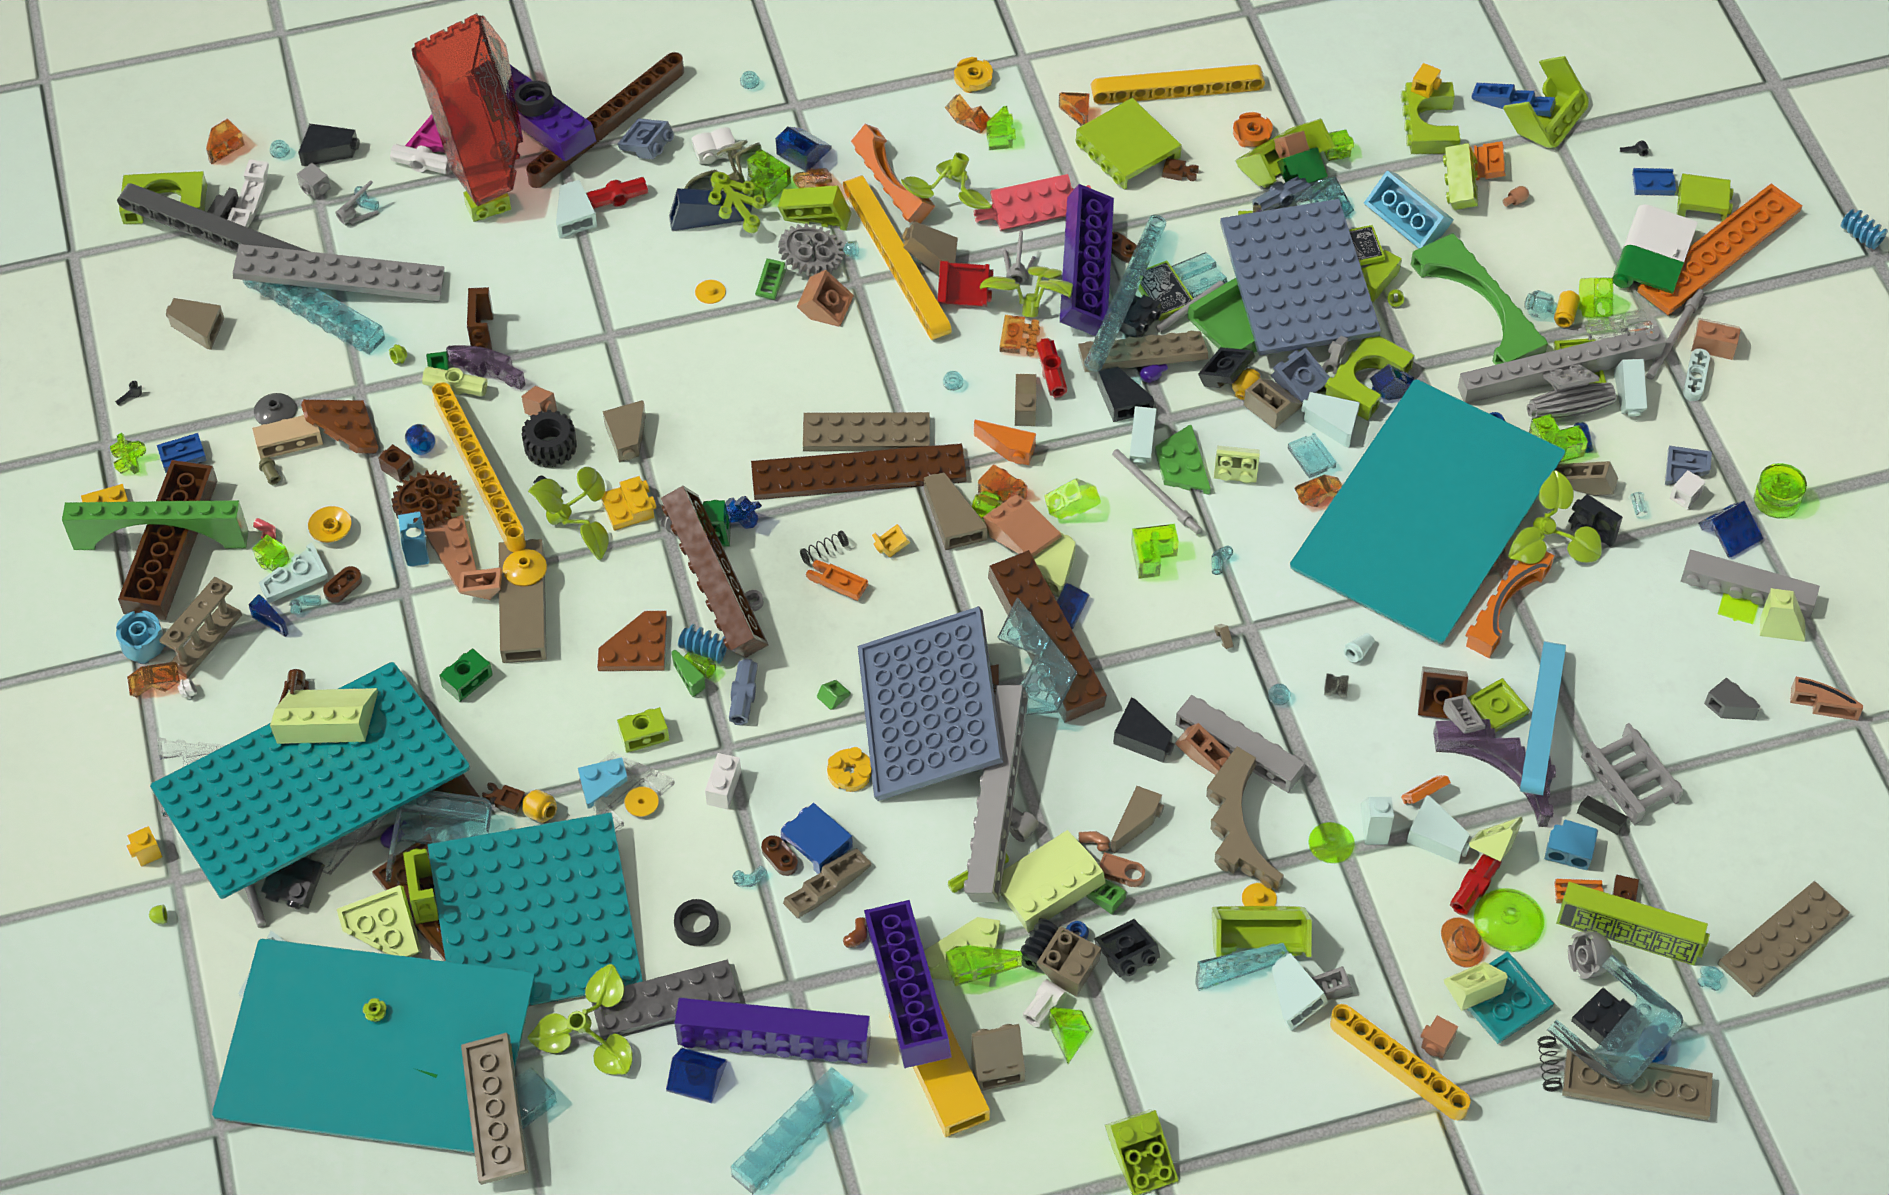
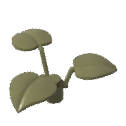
(736, 175)

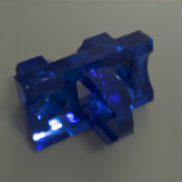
(743, 511)

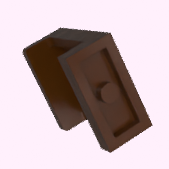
(478, 309)

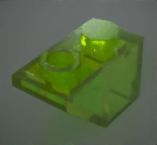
(999, 130)

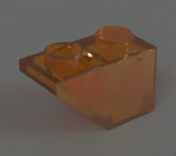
(223, 140)
(1002, 483)

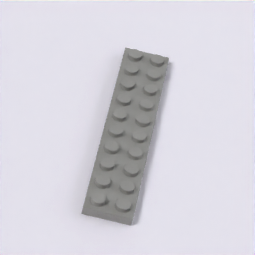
(338, 272)

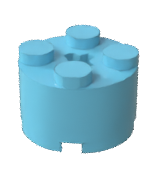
(140, 636)

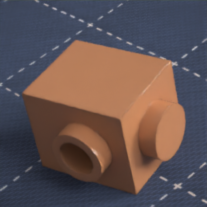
(1291, 144)
(538, 400)
(1438, 1037)

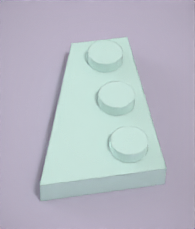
(298, 574)

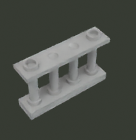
(1621, 790)

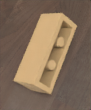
(286, 436)

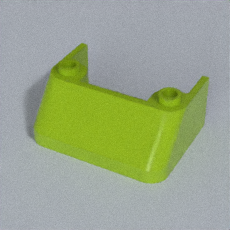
(1569, 106)
(1262, 163)
(1261, 926)

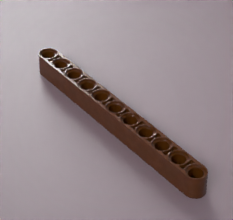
(612, 115)

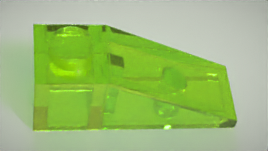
(977, 962)

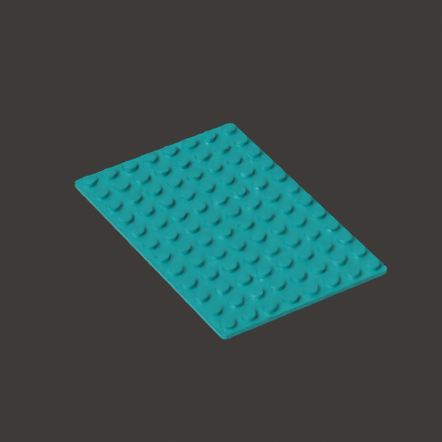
(1427, 511)
(275, 803)
(319, 1066)

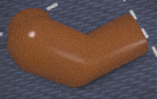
(857, 936)

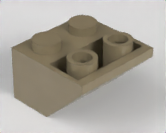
(1270, 402)
(1069, 960)

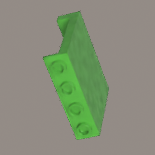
(1223, 318)

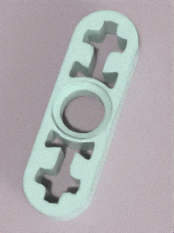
(1694, 367)

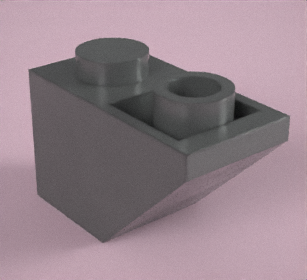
(1731, 702)

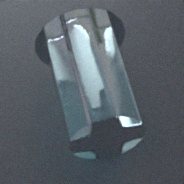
(1638, 504)

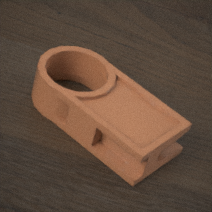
(1116, 867)

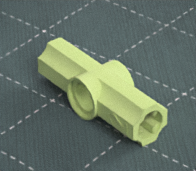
(458, 381)

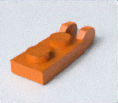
(838, 579)

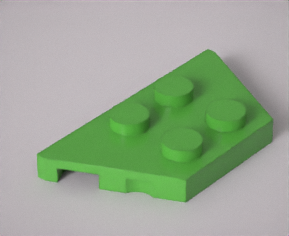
(1181, 461)

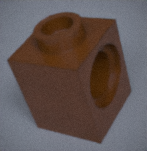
(396, 463)

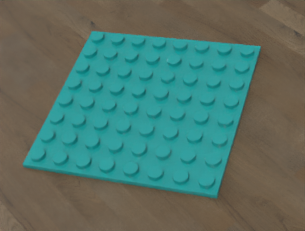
(542, 904)

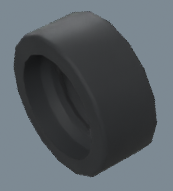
(537, 107)
(696, 906)

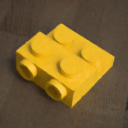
(629, 503)

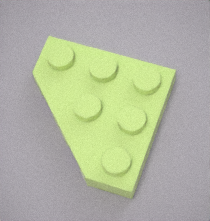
(382, 922)
(976, 932)

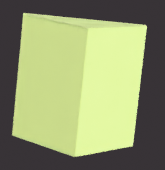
(1498, 839)
(1476, 985)

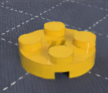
(973, 82)
(849, 758)

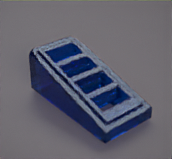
(265, 614)

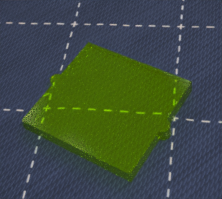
(1737, 608)

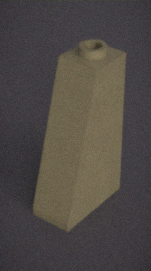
(952, 513)

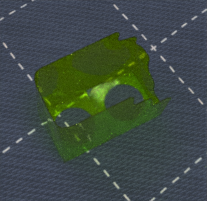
(1603, 294)
(1089, 499)

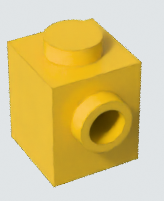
(1426, 80)
(143, 846)

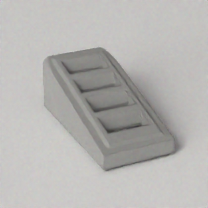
(1462, 703)
(1332, 976)

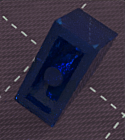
(1391, 382)

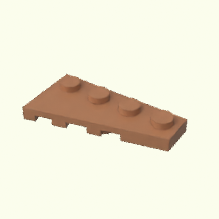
(452, 546)

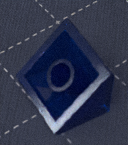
(695, 1074)

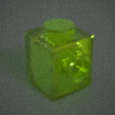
(1342, 143)
(270, 554)

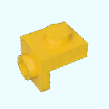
(891, 541)

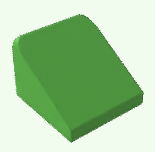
(832, 694)

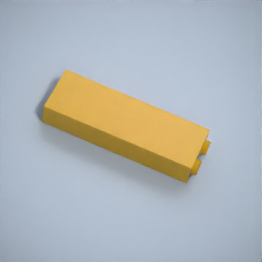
(952, 1089)

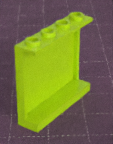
(1126, 141)

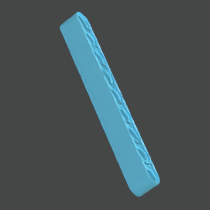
(1543, 718)

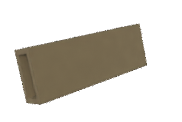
(522, 614)

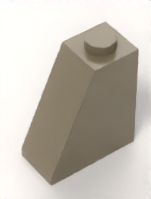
(930, 245)
(196, 320)
(626, 429)

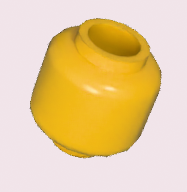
(1244, 381)
(539, 806)

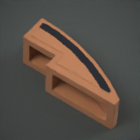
(1824, 699)

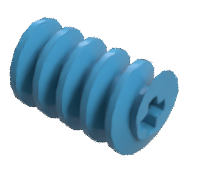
(1862, 229)
(702, 643)

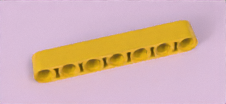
(1403, 1072)

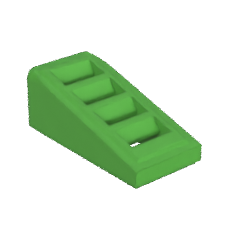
(774, 265)
(689, 674)
(1110, 906)

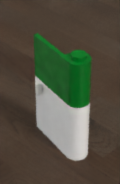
(1654, 249)

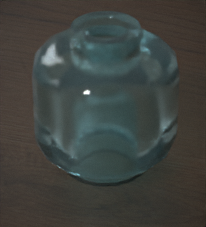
(1540, 304)

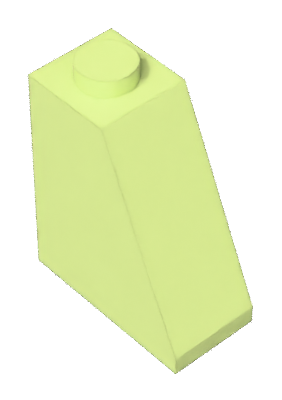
(1056, 563)
(1782, 616)

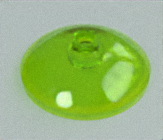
(1507, 930)

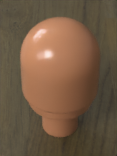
(1516, 196)

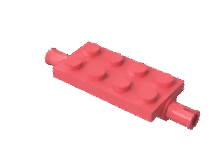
(1028, 202)

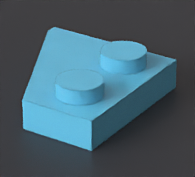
(601, 779)

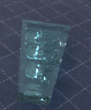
(1235, 965)

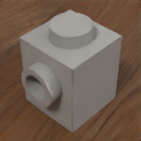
(313, 181)

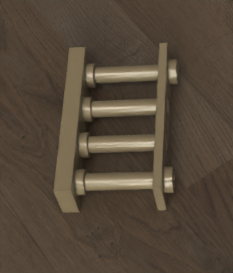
(209, 634)

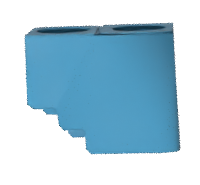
(1571, 844)

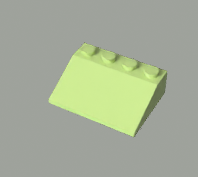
(324, 716)
(1050, 880)

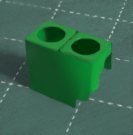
(1303, 164)

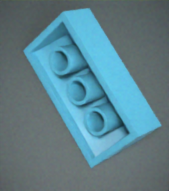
(1408, 210)

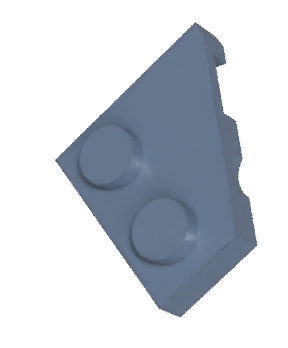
(1683, 459)

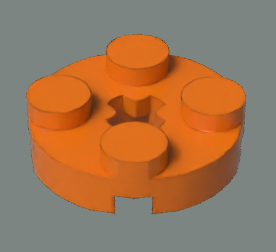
(1249, 120)

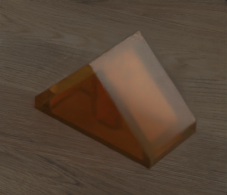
(1075, 106)

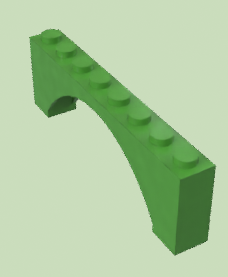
(1452, 261)
(92, 521)

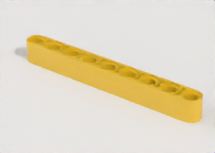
(1177, 84)

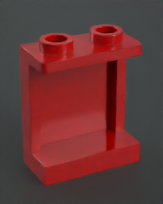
(961, 284)

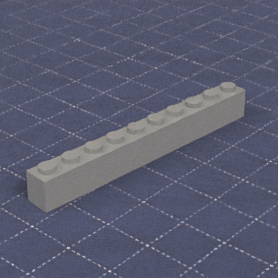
(1529, 371)
(997, 799)

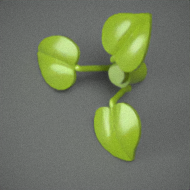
(954, 170)
(1032, 300)
(549, 496)
(1529, 544)
(553, 1030)

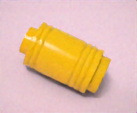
(1566, 308)

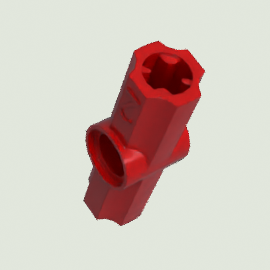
(617, 192)
(1051, 367)
(1475, 884)

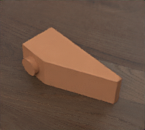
(1203, 748)

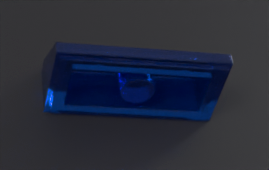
(1072, 603)

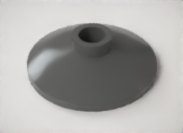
(274, 408)

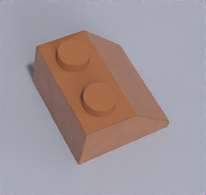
(825, 299)
(1716, 338)

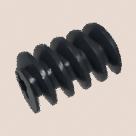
(1037, 943)

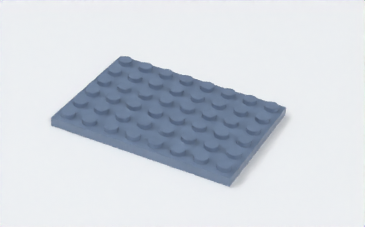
(1299, 277)
(929, 704)

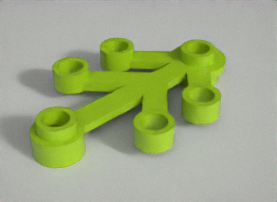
(721, 181)

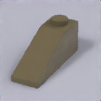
(1025, 400)
(1590, 477)
(1138, 816)

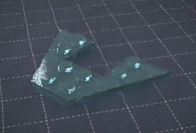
(1049, 672)

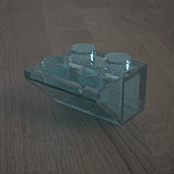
(1326, 190)

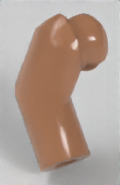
(1094, 837)

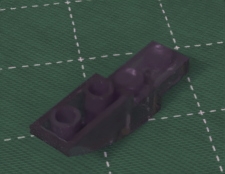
(481, 361)

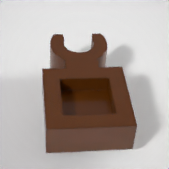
(1177, 169)
(506, 799)

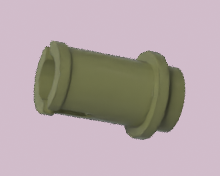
(267, 466)

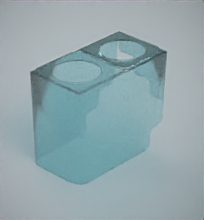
(534, 1096)

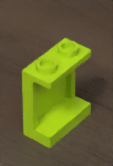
(1704, 195)
(422, 902)

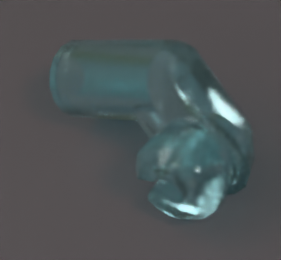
(364, 201)
(1220, 557)
(304, 600)
(749, 880)

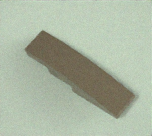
(828, 883)

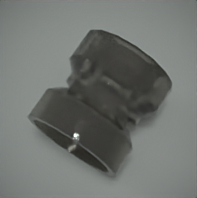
(1336, 685)

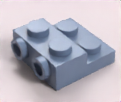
(647, 138)
(1300, 374)

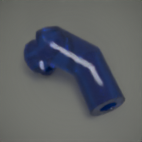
(1585, 429)

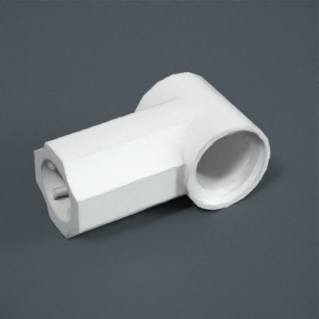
(1047, 996)

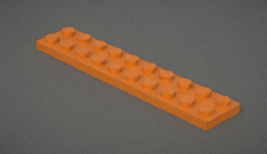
(1726, 245)

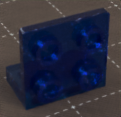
(1734, 528)

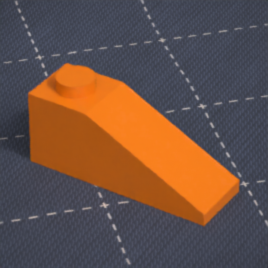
(1008, 442)

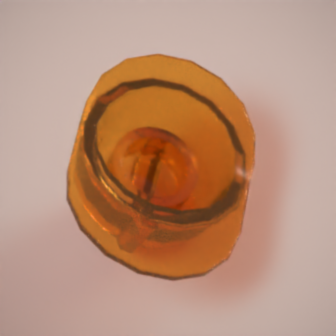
(1462, 942)

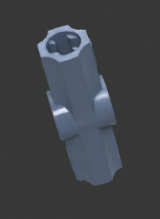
(1282, 194)
(743, 691)

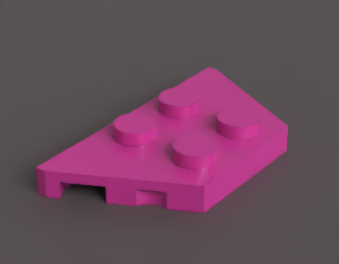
(427, 136)

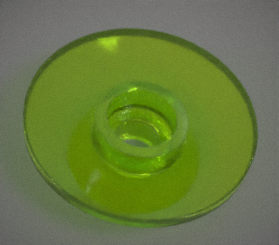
(1329, 850)

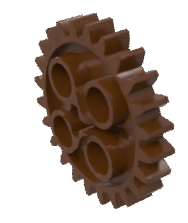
(430, 495)

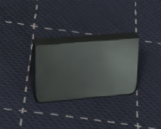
(1602, 814)

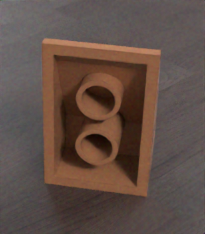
(1020, 526)

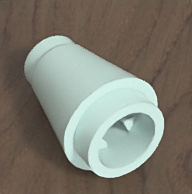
(1357, 648)

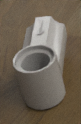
(1022, 824)

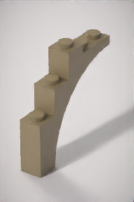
(1228, 823)

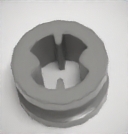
(755, 594)

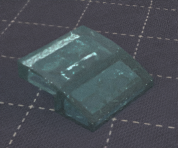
(1199, 273)

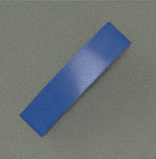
(1505, 94)

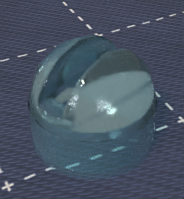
(851, 249)

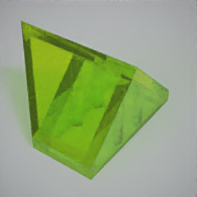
(1069, 1029)

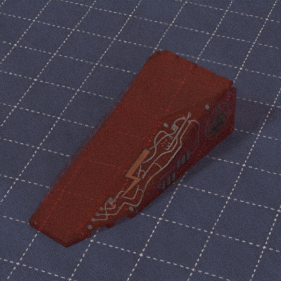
(472, 104)

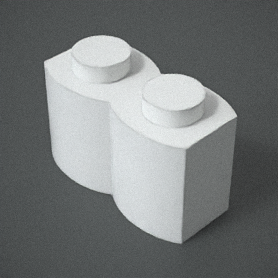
(709, 144)

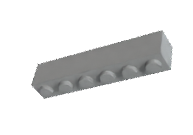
(1744, 580)
(1271, 760)

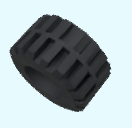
(549, 425)

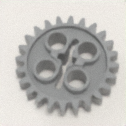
(798, 252)

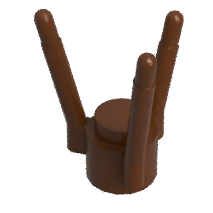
(295, 681)

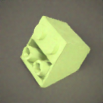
(1236, 464)

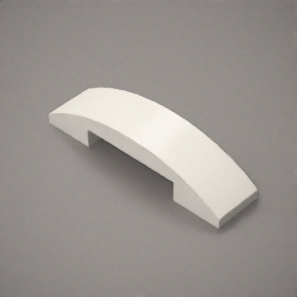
(251, 193)

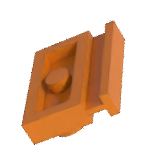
(1490, 160)

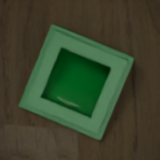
(438, 360)

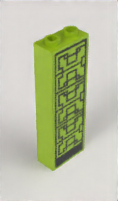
(1633, 923)

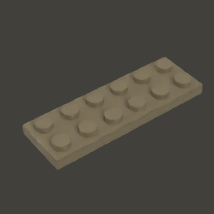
(1151, 350)
(865, 431)
(1783, 938)
(1657, 1089)
(494, 1108)

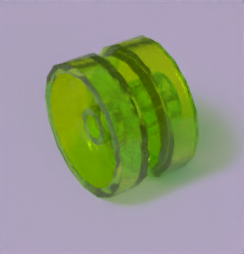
(1780, 490)

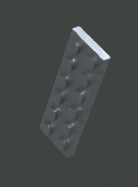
(656, 1000)

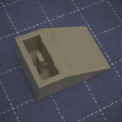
(997, 1057)

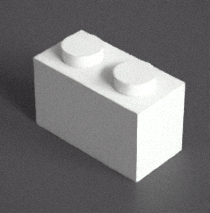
(723, 781)

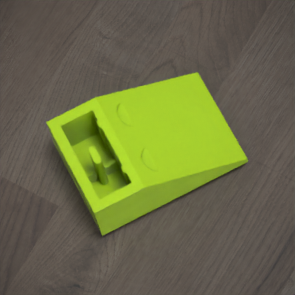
(1142, 1152)

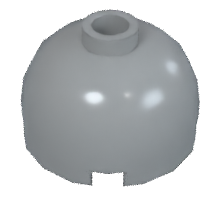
(1589, 953)

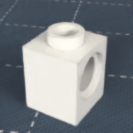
(1687, 489)

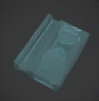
(1311, 455)

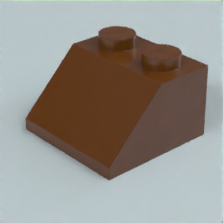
(1438, 685)

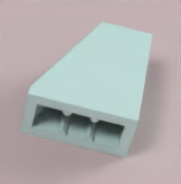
(574, 210)
(1631, 386)
(1331, 416)
(1142, 435)
(1377, 820)
(1438, 832)
(1296, 991)

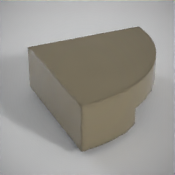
(1223, 631)

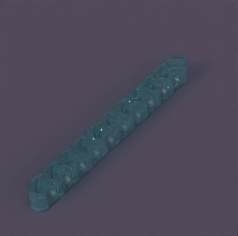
(1125, 294)

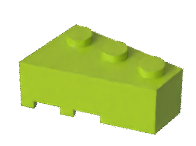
(1461, 176)
(816, 205)

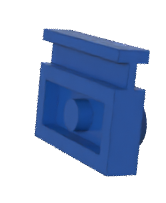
(1654, 181)
(182, 449)

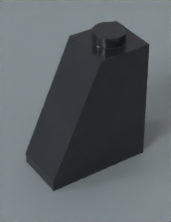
(327, 144)
(1122, 394)
(1143, 733)

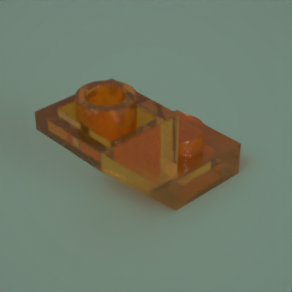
(963, 114)
(1318, 489)
(156, 676)

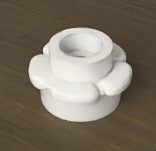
(187, 688)

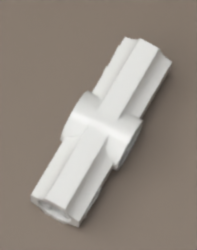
(420, 158)

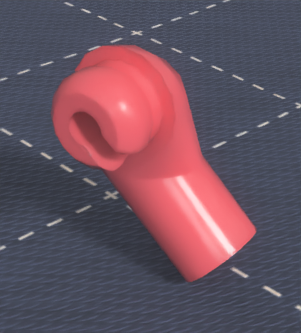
(265, 527)

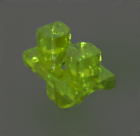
(126, 450)

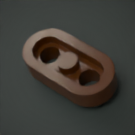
(1120, 247)
(341, 585)
(777, 854)

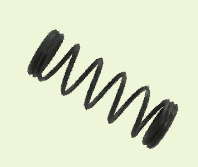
(844, 542)
(1549, 1045)

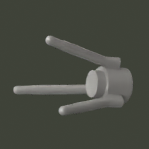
(347, 211)
(1017, 270)

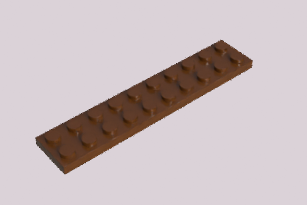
(856, 471)

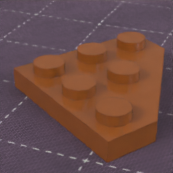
(343, 421)
(637, 645)

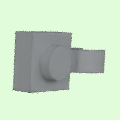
(1337, 351)

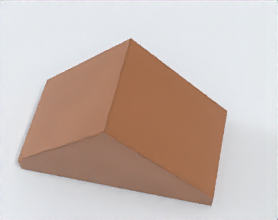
(481, 583)

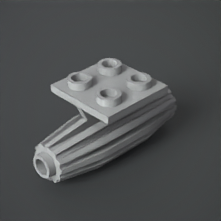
(1572, 394)

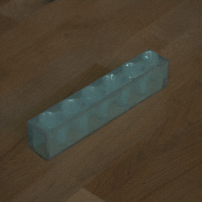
(792, 1131)

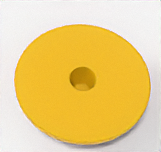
(710, 291)
(641, 801)
(1258, 895)

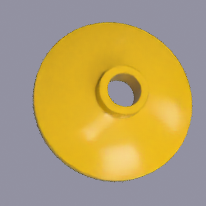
(326, 518)
(524, 574)

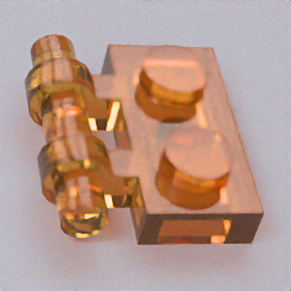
(819, 177)
(1012, 335)

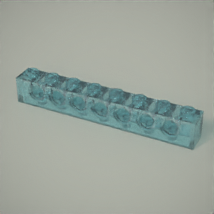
(325, 312)

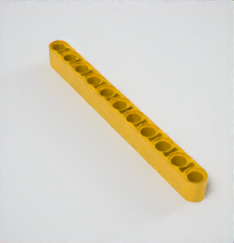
(897, 258)
(479, 467)

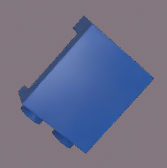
(817, 836)

